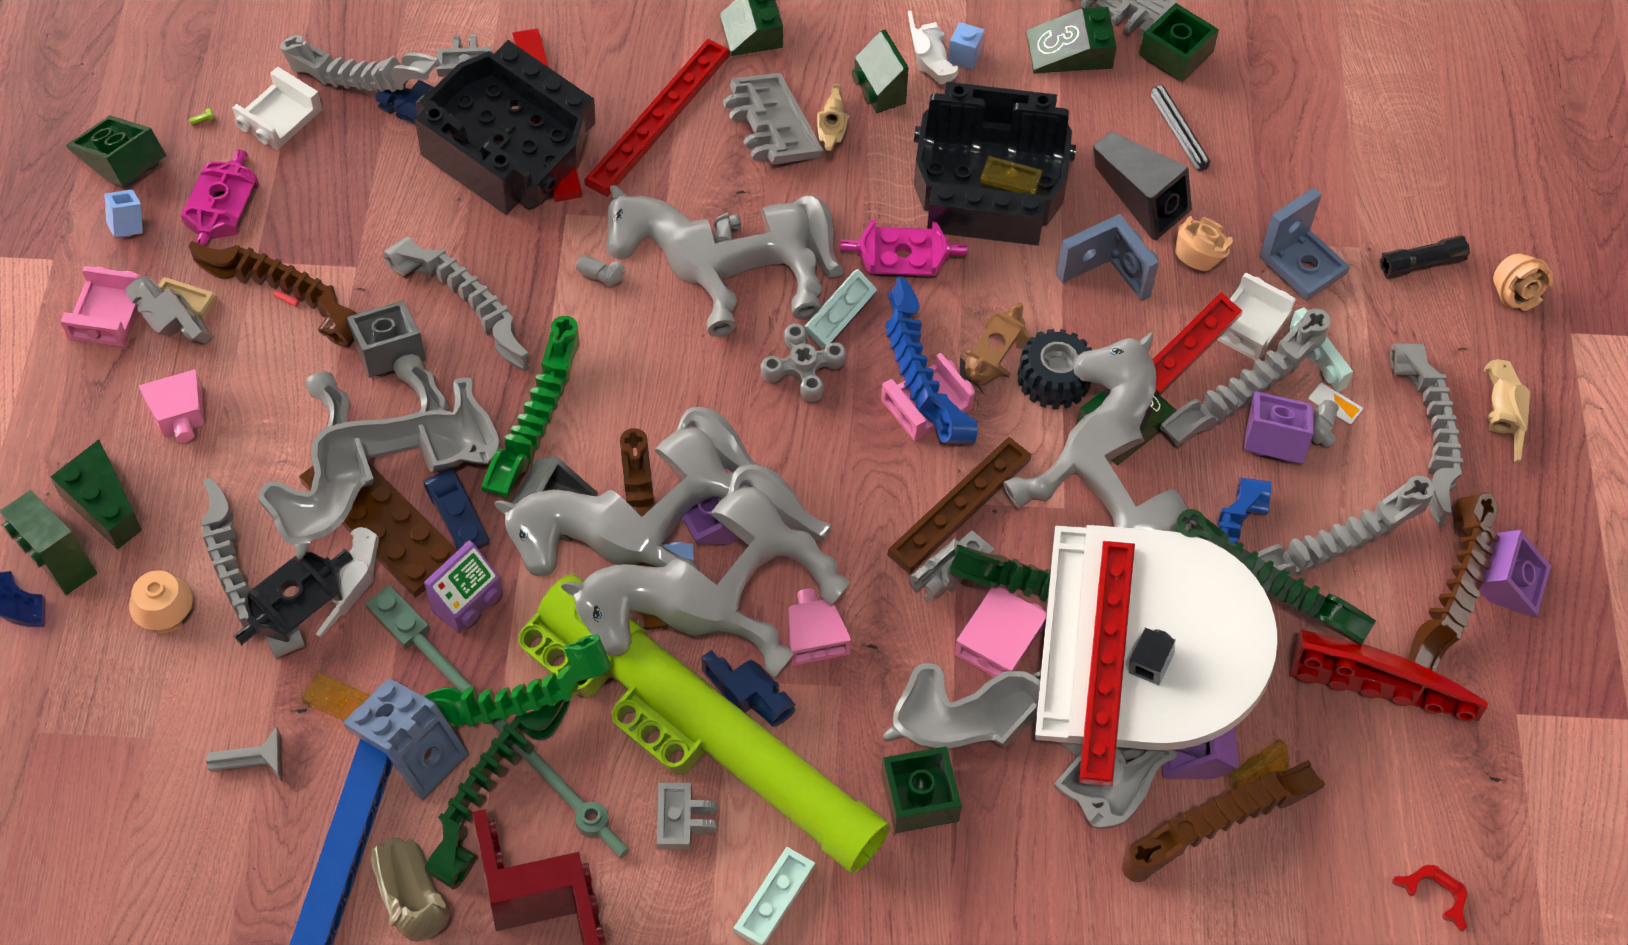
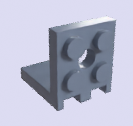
(1112, 242)
(1292, 242)
(408, 734)

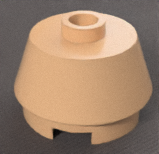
(1202, 243)
(1522, 281)
(160, 601)

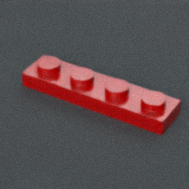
(1194, 340)

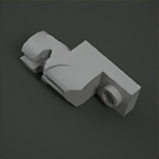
(166, 310)
(935, 572)

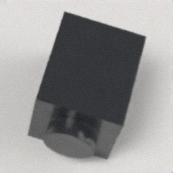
(1152, 655)

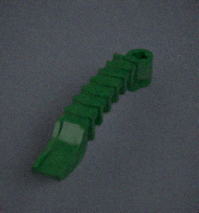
(997, 569)
(1324, 611)
(450, 861)

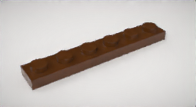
(958, 505)

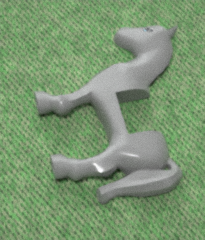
(795, 235)
(1107, 434)
(344, 447)
(610, 522)
(695, 603)
(1001, 714)

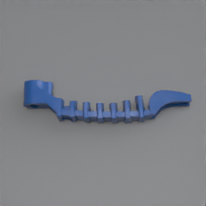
(905, 335)
(1251, 497)

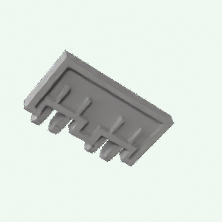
(1137, 11)
(775, 117)

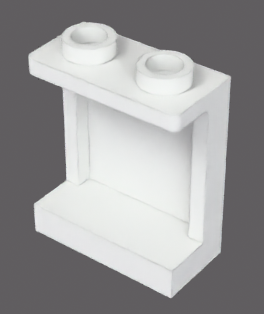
(279, 110)
(1263, 316)

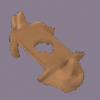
(983, 361)

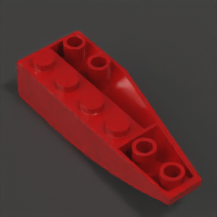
(1380, 675)

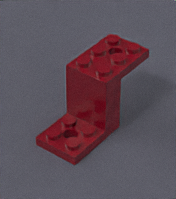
(537, 888)

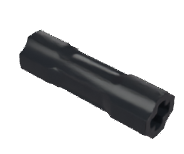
(1443, 252)

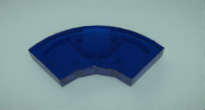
(18, 605)

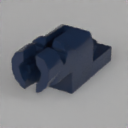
(402, 101)
(749, 688)

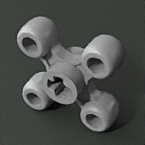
(803, 363)

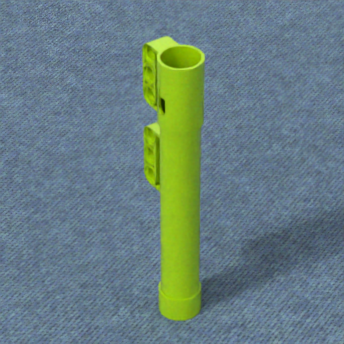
(702, 720)

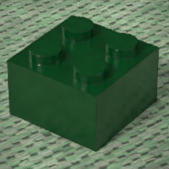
(1179, 42)
(921, 789)

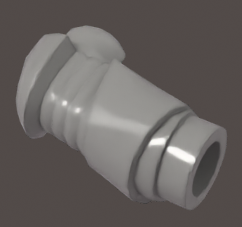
(724, 225)
(600, 271)
(1323, 422)

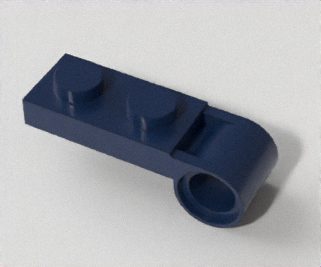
(455, 509)

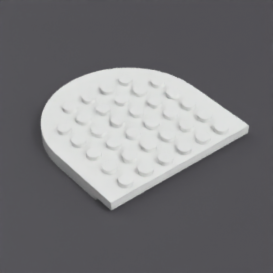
(1177, 586)

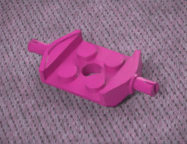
(219, 216)
(926, 248)

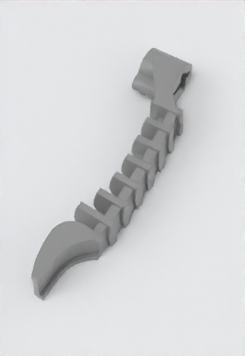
(381, 75)
(494, 317)
(1217, 406)
(1445, 463)
(1388, 515)
(220, 542)

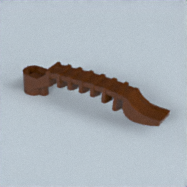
(246, 263)
(639, 493)
(1434, 637)
(1221, 813)

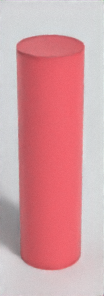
(280, 295)

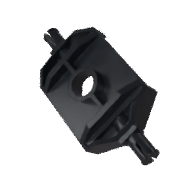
(277, 614)

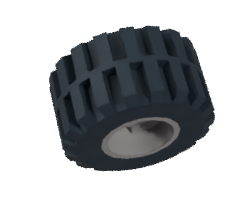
(1048, 369)

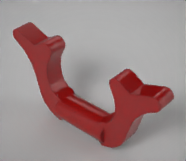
(1455, 887)

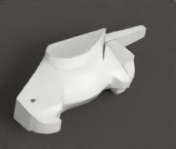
(931, 52)
(355, 575)

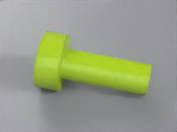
(208, 115)

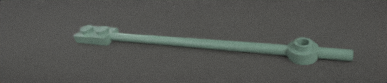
(409, 629)

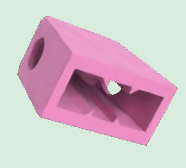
(176, 404)
(815, 630)

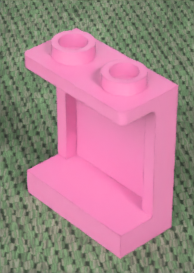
(103, 308)
(898, 399)
(1000, 632)

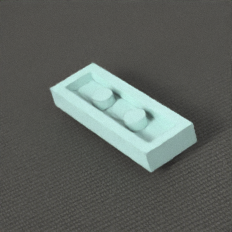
(840, 308)
(1328, 359)
(774, 897)

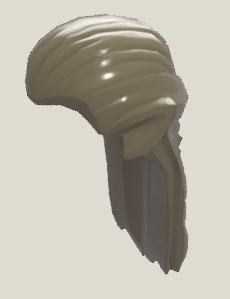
(408, 890)

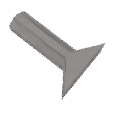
(268, 755)

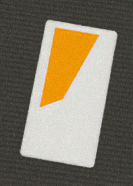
(1347, 410)

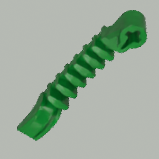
(531, 426)
(586, 661)

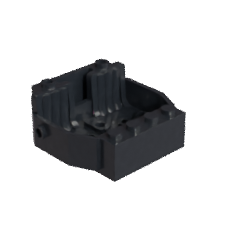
(473, 111)
(996, 122)

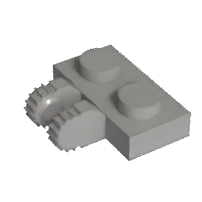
(453, 56)
(674, 816)

